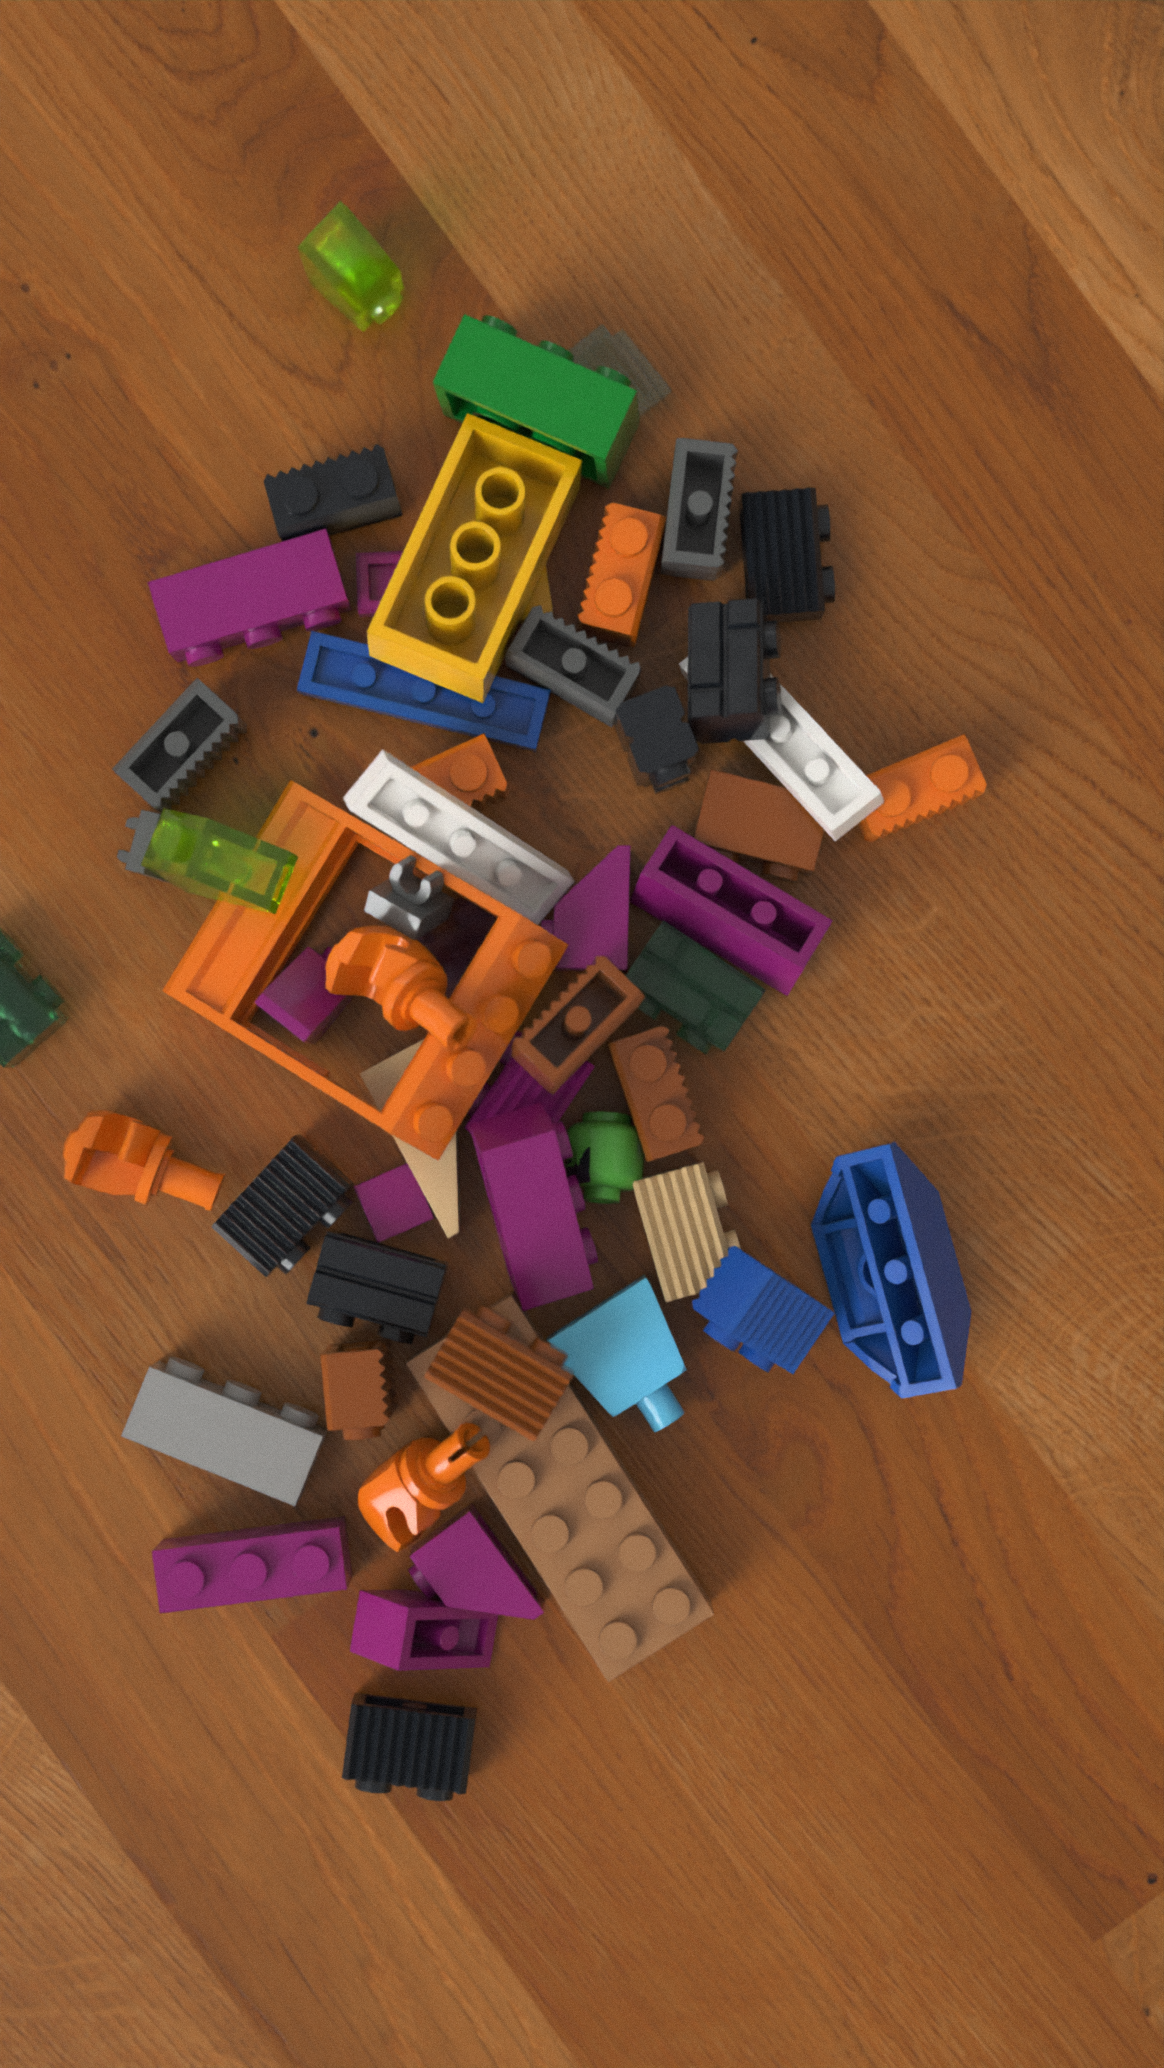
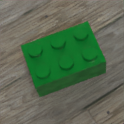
(539, 394)

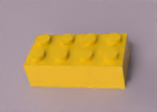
(474, 558)

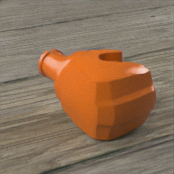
(402, 979)
(133, 1158)
(418, 1483)

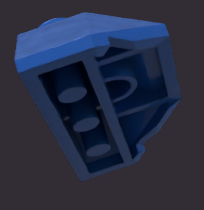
(893, 1271)

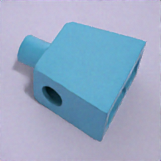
(626, 1354)

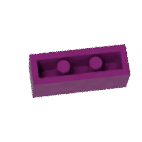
(250, 598)
(729, 910)
(535, 1205)
(252, 1564)

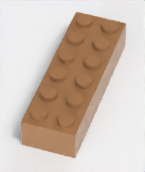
(580, 1520)

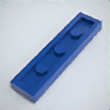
(347, 675)

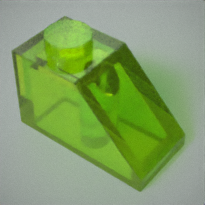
(351, 269)
(218, 861)

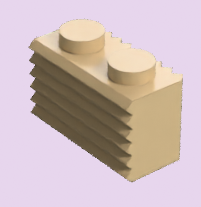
(684, 1226)

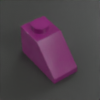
(595, 915)
(301, 999)
(473, 1569)
(420, 1633)

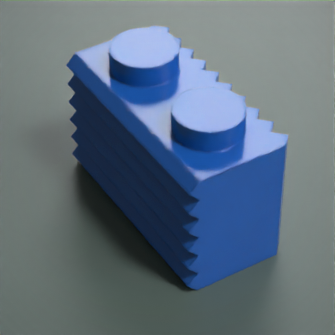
(761, 1311)

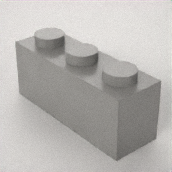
(226, 1429)

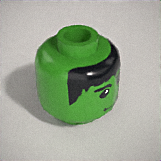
(605, 1156)

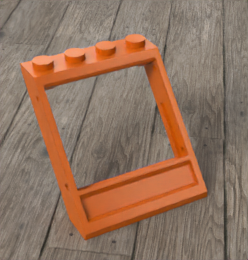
(246, 949)

